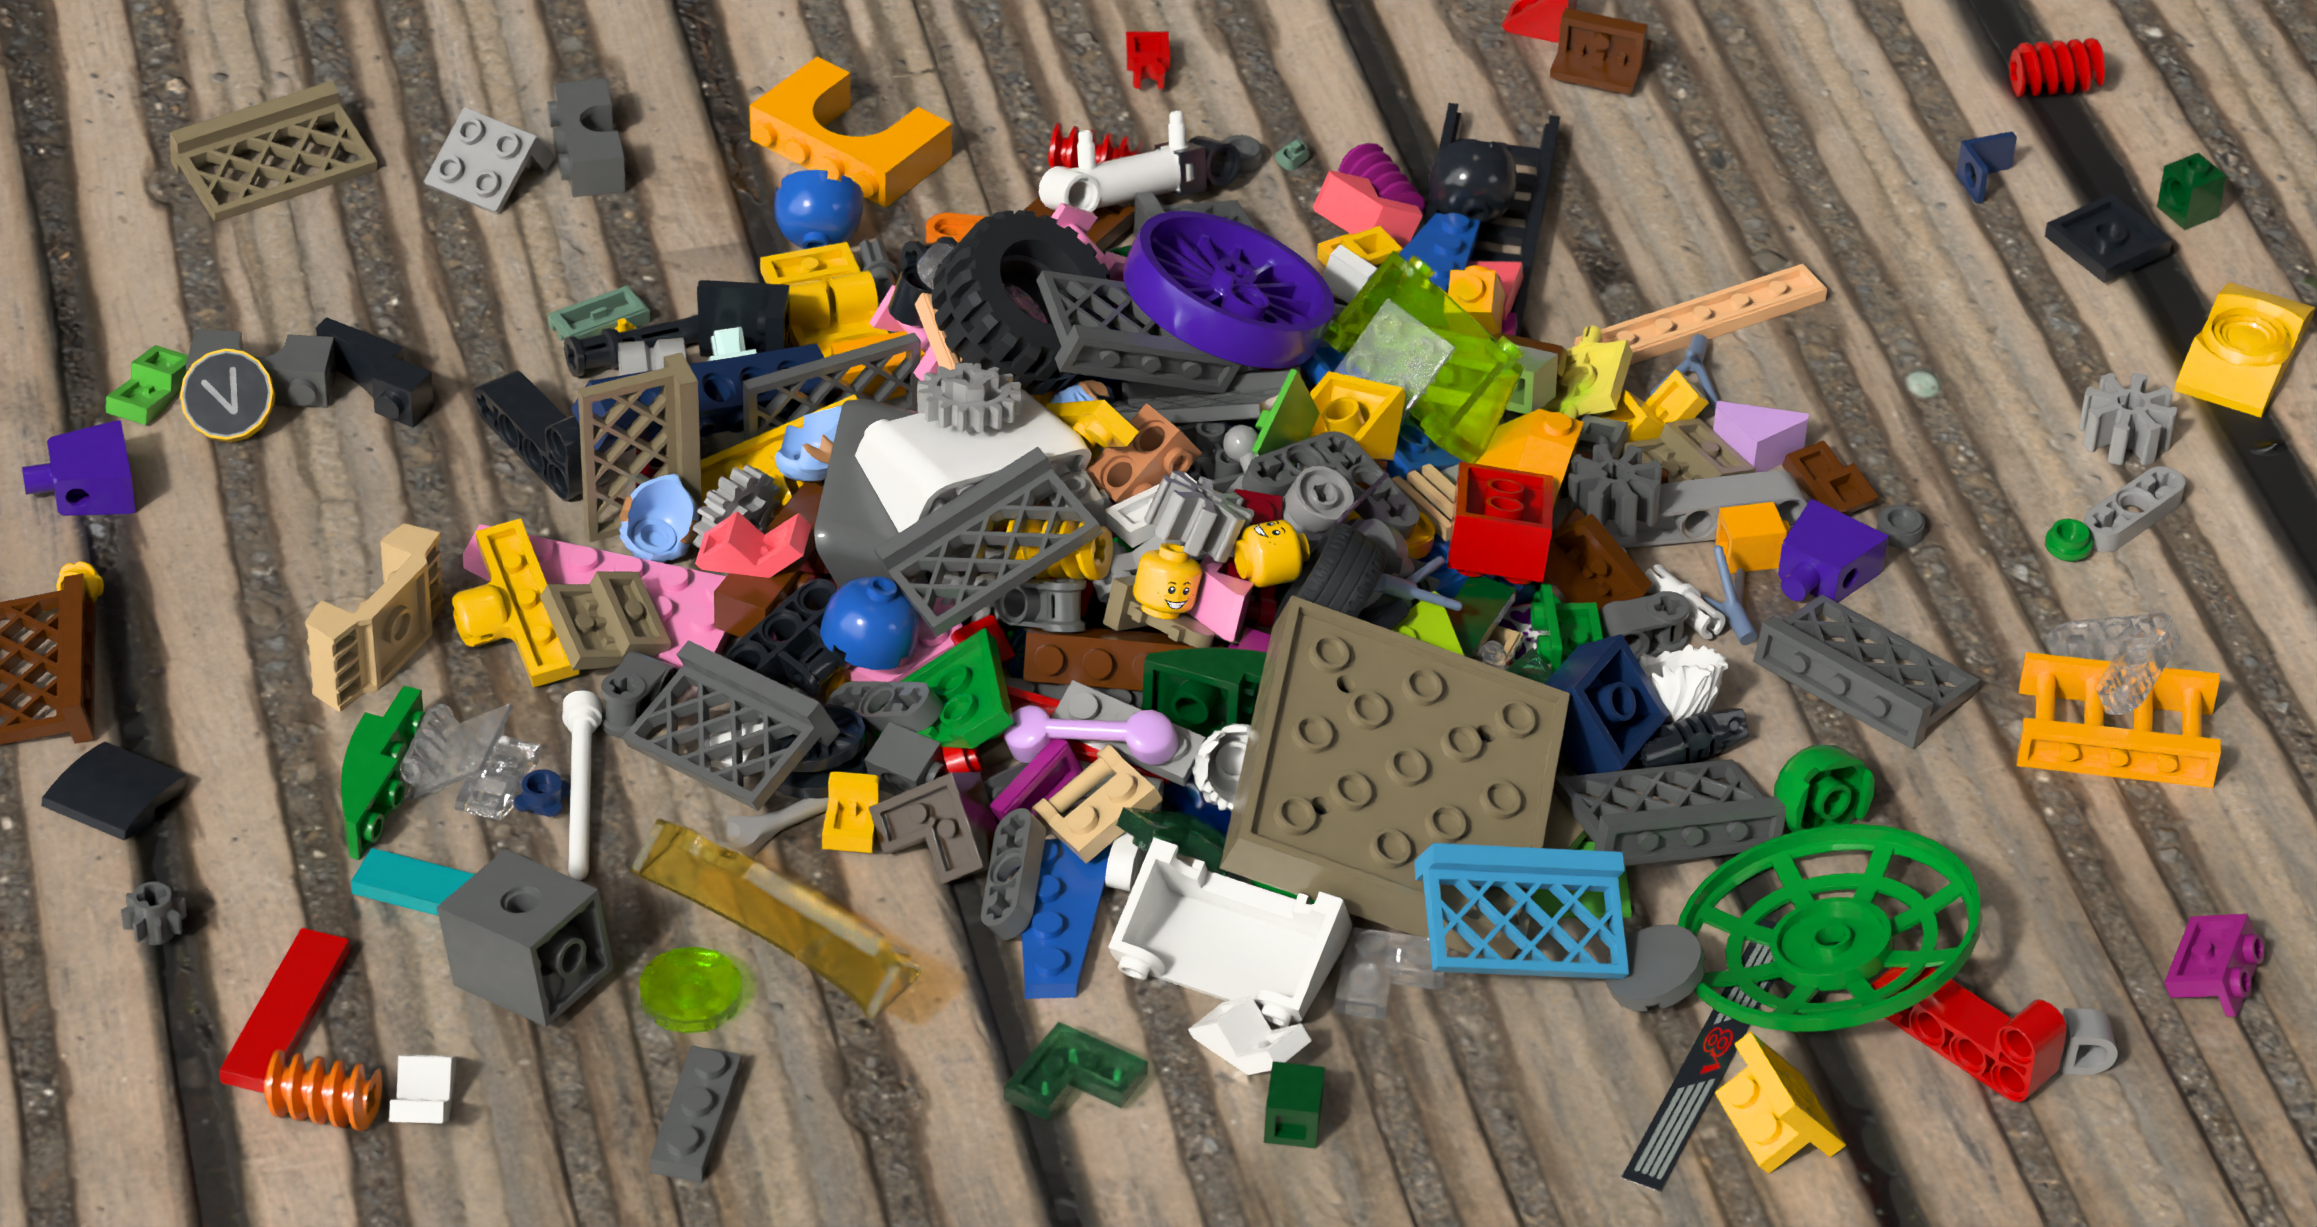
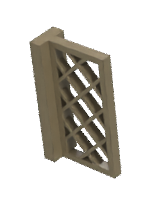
(259, 130)
(677, 437)

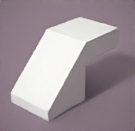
(1347, 273)
(1245, 1039)
(424, 1089)

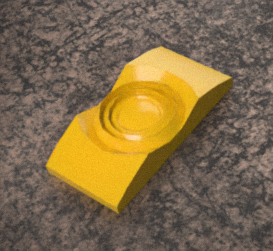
(2243, 348)

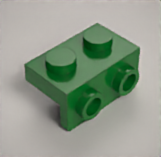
(1562, 627)

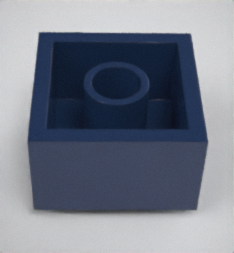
(1609, 706)

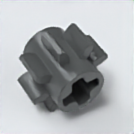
(153, 913)

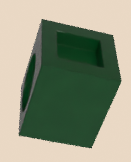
(2191, 191)
(1294, 1104)

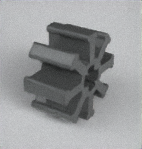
(1615, 488)

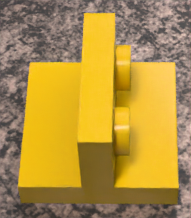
(1775, 1107)

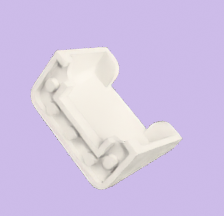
(924, 466)
(1228, 936)

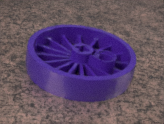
(1205, 287)

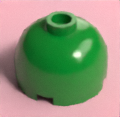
(1824, 788)

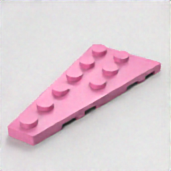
(679, 594)

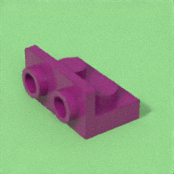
(2216, 960)

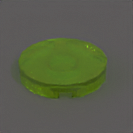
(690, 989)

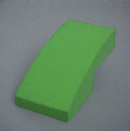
(152, 386)

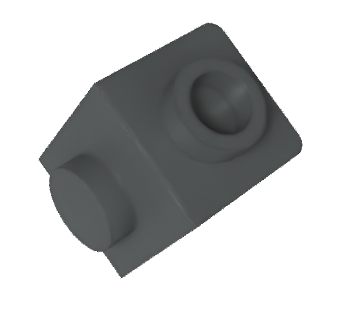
(1601, 431)

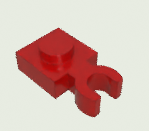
(1148, 56)

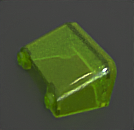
(1470, 388)

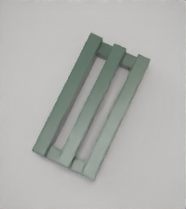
(598, 313)

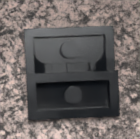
(113, 790)

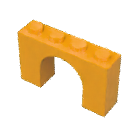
(884, 164)

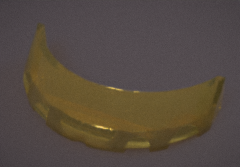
(780, 912)

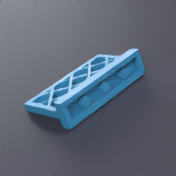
(1517, 869)

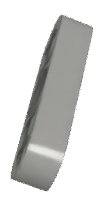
(2139, 493)

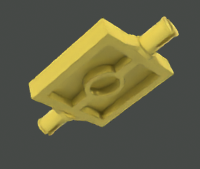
(1592, 376)

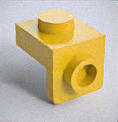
(848, 818)

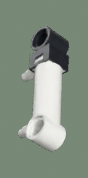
(1172, 167)

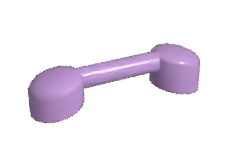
(1147, 733)

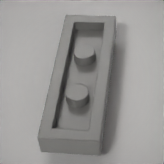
(1089, 704)

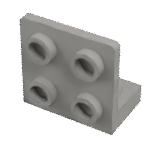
(485, 160)

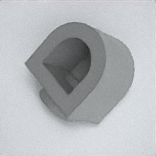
(2088, 1042)

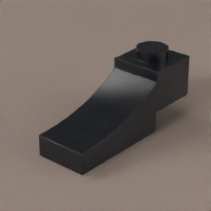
(378, 366)

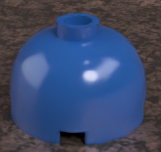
(818, 208)
(871, 623)

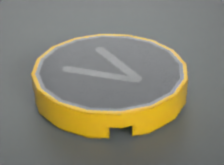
(227, 395)

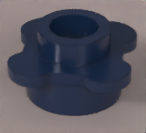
(542, 793)

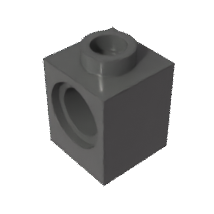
(904, 759)

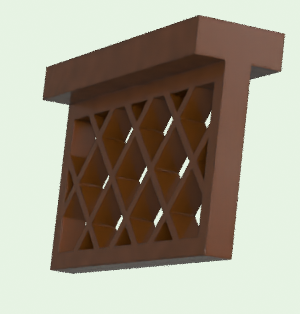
(69, 660)

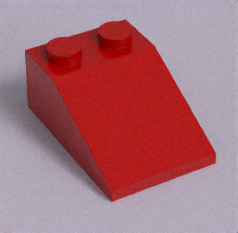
(1501, 523)

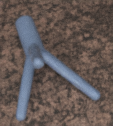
(1693, 362)
(1407, 588)
(1732, 607)

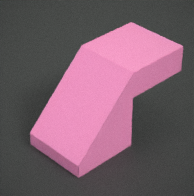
(1221, 600)

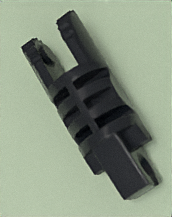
(1693, 738)

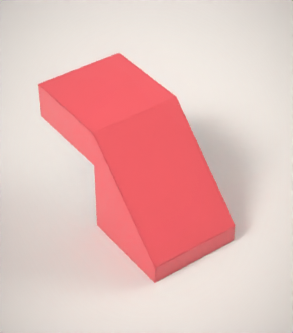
(1356, 207)
(743, 549)

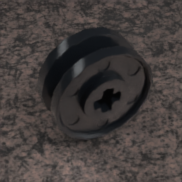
(844, 754)

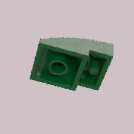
(1203, 686)

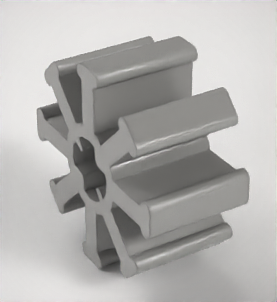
(2127, 418)
(1198, 516)

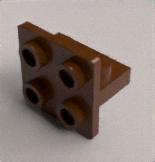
(1600, 51)
(1590, 565)

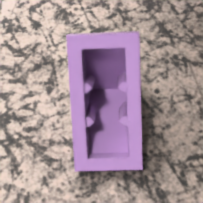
(1760, 433)

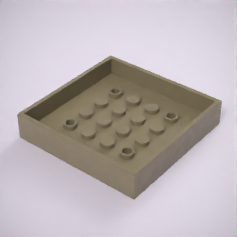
(1388, 769)

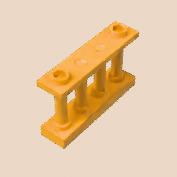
(2112, 750)

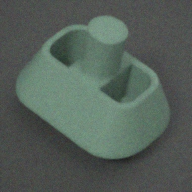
(1292, 155)

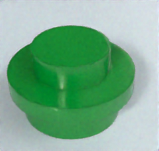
(2069, 540)

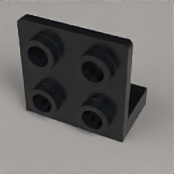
(755, 307)

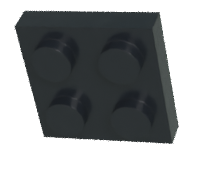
(2108, 237)

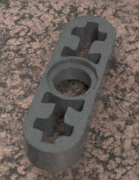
(878, 703)
(1010, 903)

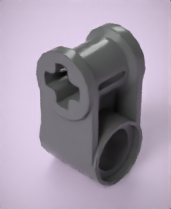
(1044, 605)
(1646, 625)
(632, 690)

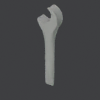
(756, 830)

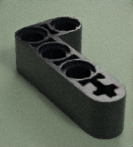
(535, 431)

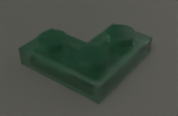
(1185, 830)
(1072, 1061)

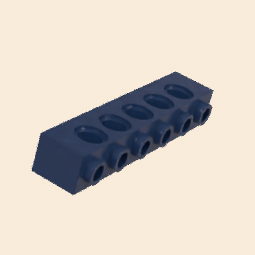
(719, 392)

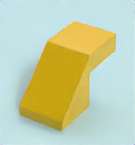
(1371, 245)
(1672, 401)

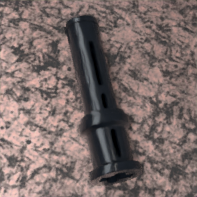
(603, 348)

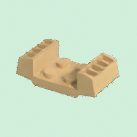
(367, 647)

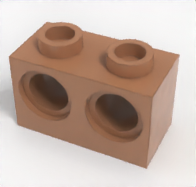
(1147, 458)

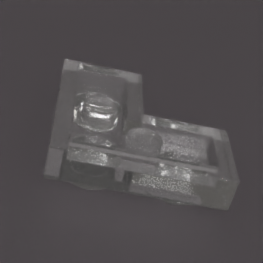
(1374, 963)

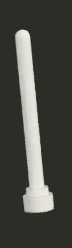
(581, 716)

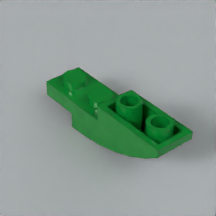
(372, 768)

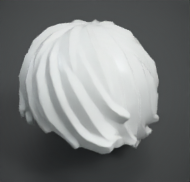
(1685, 679)
(1220, 764)

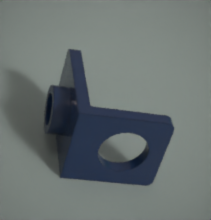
(1984, 156)

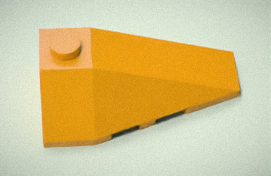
(1536, 444)

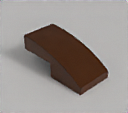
(1827, 480)

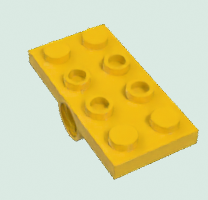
(827, 295)

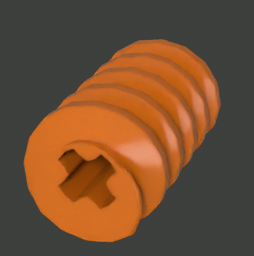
(322, 1094)

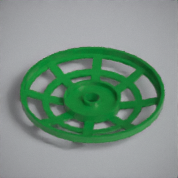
(1806, 936)

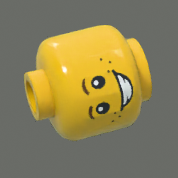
(1271, 553)
(1167, 581)

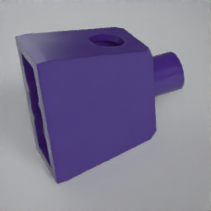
(86, 472)
(1829, 554)

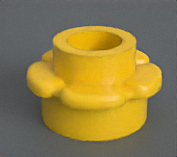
(93, 580)

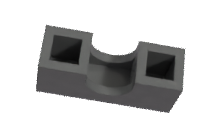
(586, 138)
(300, 371)

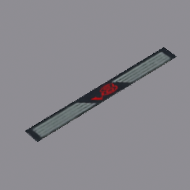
(1694, 1083)

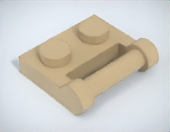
(1093, 823)

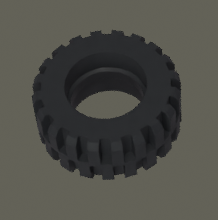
(981, 316)

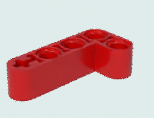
(2000, 1051)

